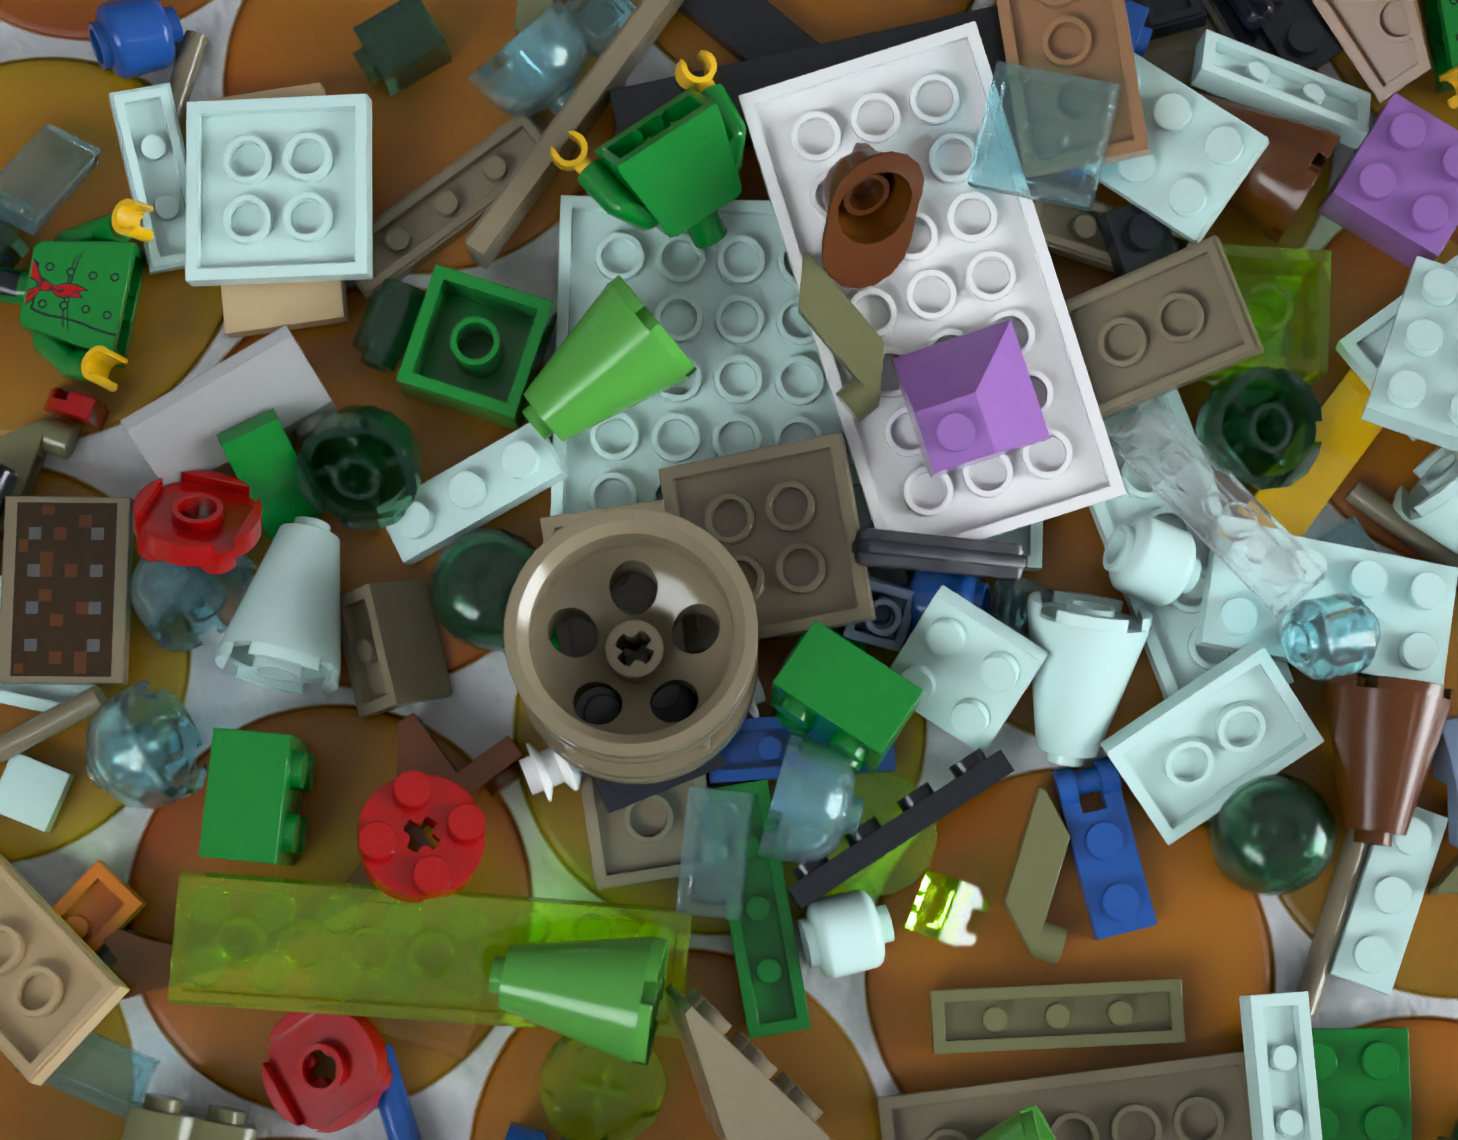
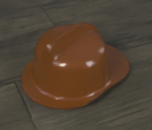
(869, 214)

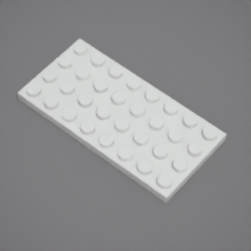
(967, 267)

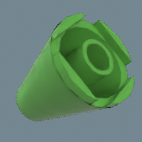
(605, 366)
(588, 990)

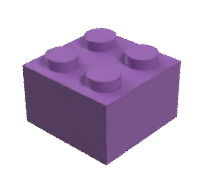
(1400, 184)

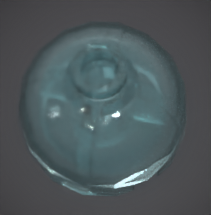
(536, 65)
(185, 601)
(143, 748)
(811, 803)

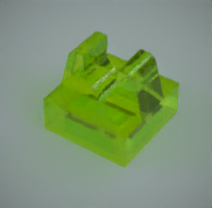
(944, 909)

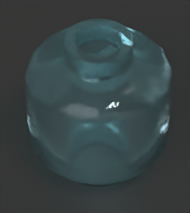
(1331, 636)

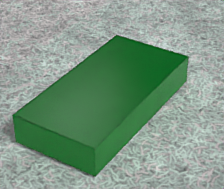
(267, 463)

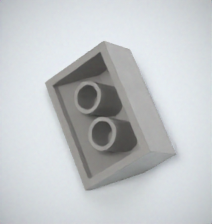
(182, 426)

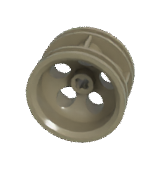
(575, 578)

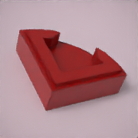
(77, 407)

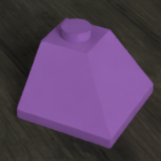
(970, 398)

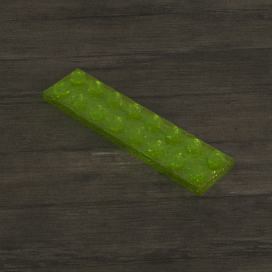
(377, 956)

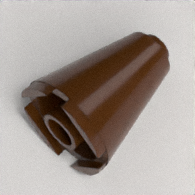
(1284, 170)
(1383, 749)

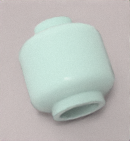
(1152, 560)
(845, 933)

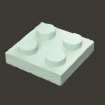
(967, 667)

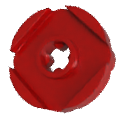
(169, 526)
(415, 801)
(320, 1103)

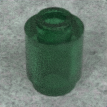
(388, 325)

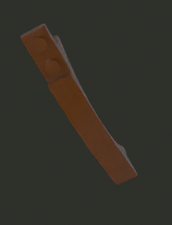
(146, 961)

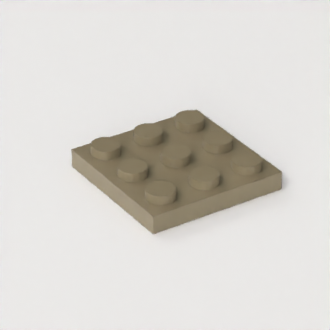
(789, 527)

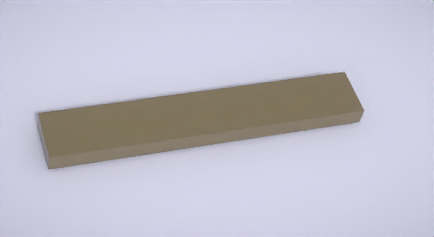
(577, 115)

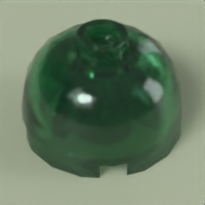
(1261, 426)
(360, 466)
(474, 585)
(1273, 835)

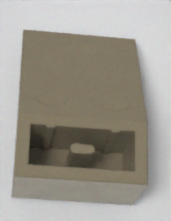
(737, 1080)

